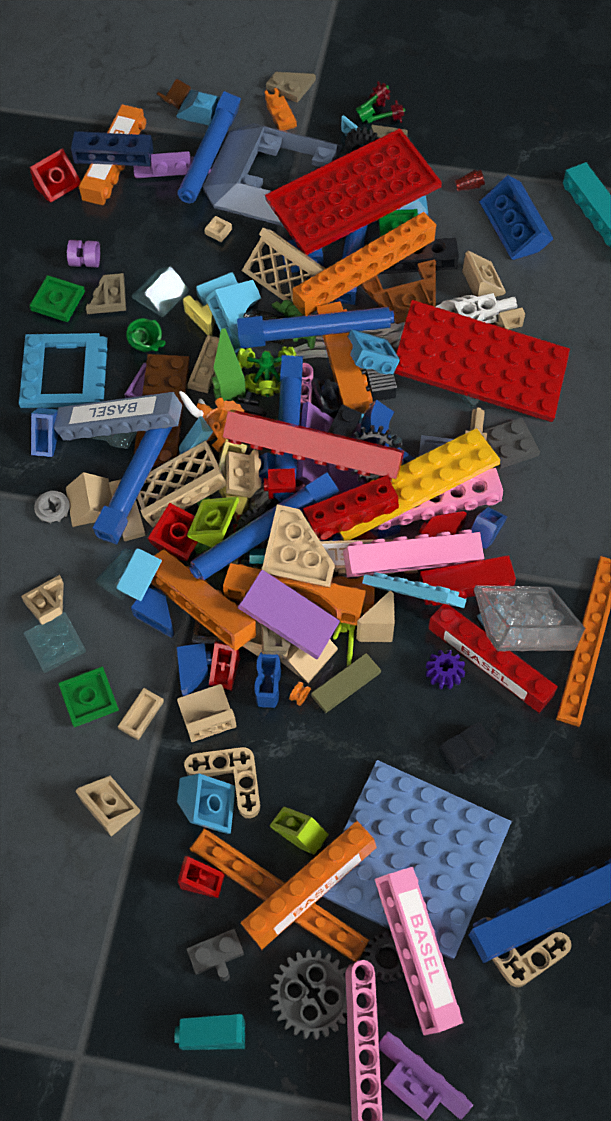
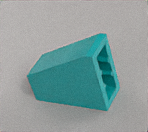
(211, 1033)

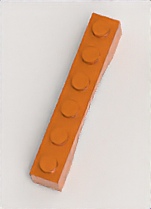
(338, 600)

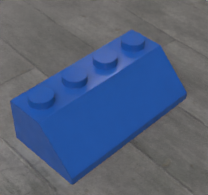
(515, 219)

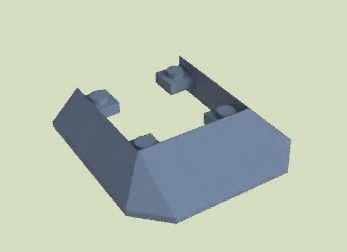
(236, 191)

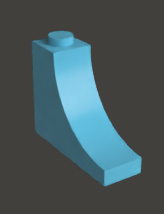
(230, 304)

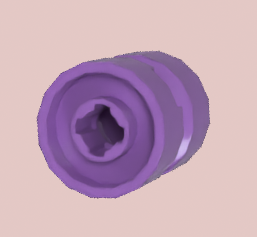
(91, 253)

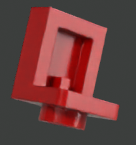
(280, 481)

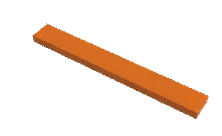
(588, 648)
(265, 884)

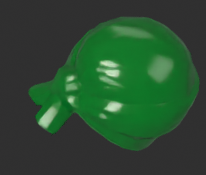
(145, 335)

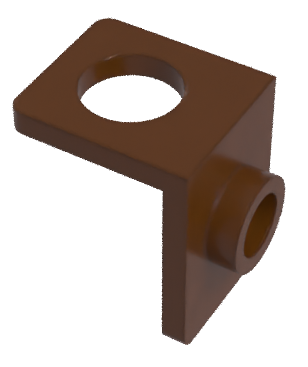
(176, 94)

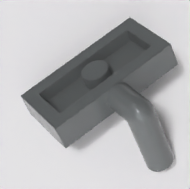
(216, 953)

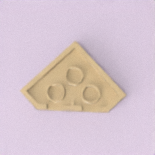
(296, 551)

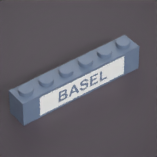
(118, 416)

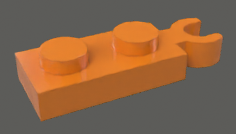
(280, 111)

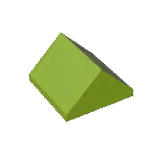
(213, 520)

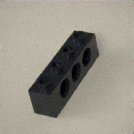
(442, 250)

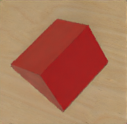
(54, 176)
(172, 532)

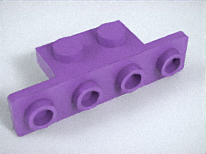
(165, 165)
(418, 1083)

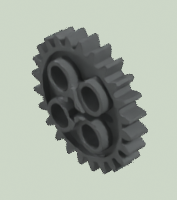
(292, 1008)

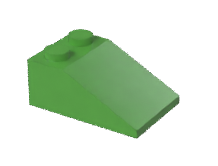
(228, 377)

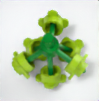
(266, 364)

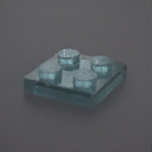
(54, 642)

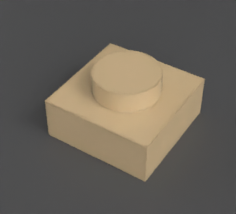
(218, 228)

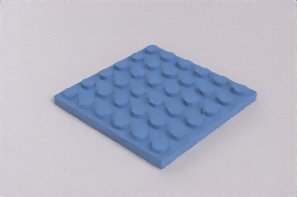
(435, 833)

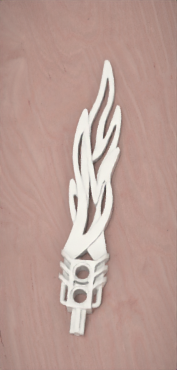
(481, 308)

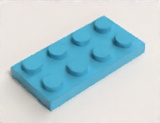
(415, 589)

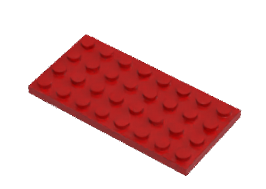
(353, 191)
(481, 360)

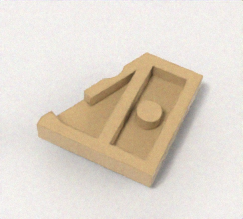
(46, 600)

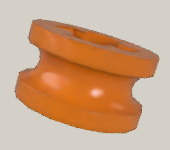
(299, 693)

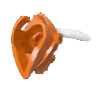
(214, 417)

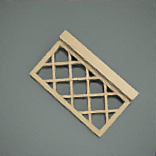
(290, 253)
(184, 495)

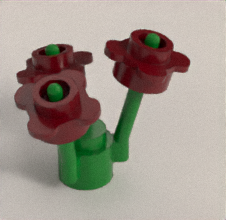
(378, 98)

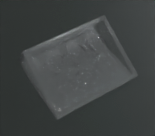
(527, 619)

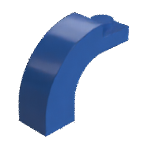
(380, 415)

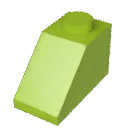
(299, 829)

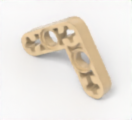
(238, 769)
(524, 962)

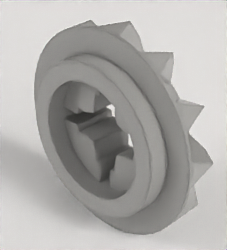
(56, 498)
(260, 499)

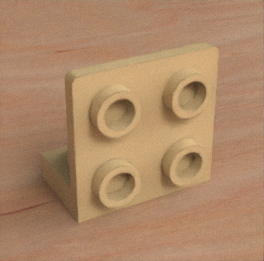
(206, 713)

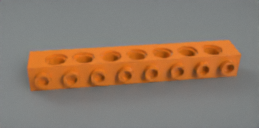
(364, 264)

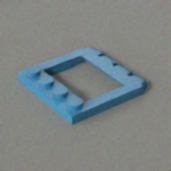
(33, 368)

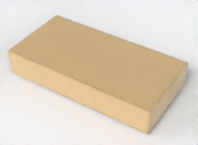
(141, 713)

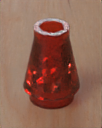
(470, 181)

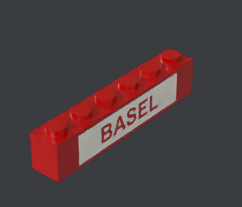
(502, 666)

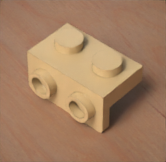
(242, 473)

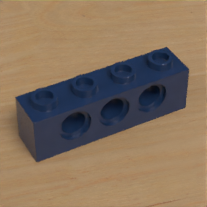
(112, 149)

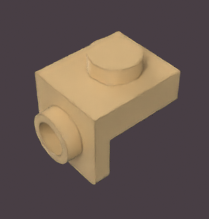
(511, 319)

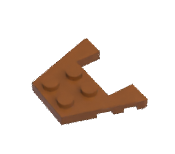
(400, 297)

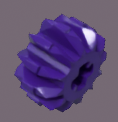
(453, 674)

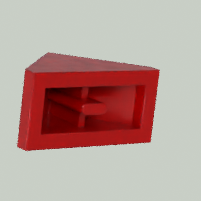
(224, 665)
(200, 878)

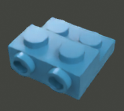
(373, 352)

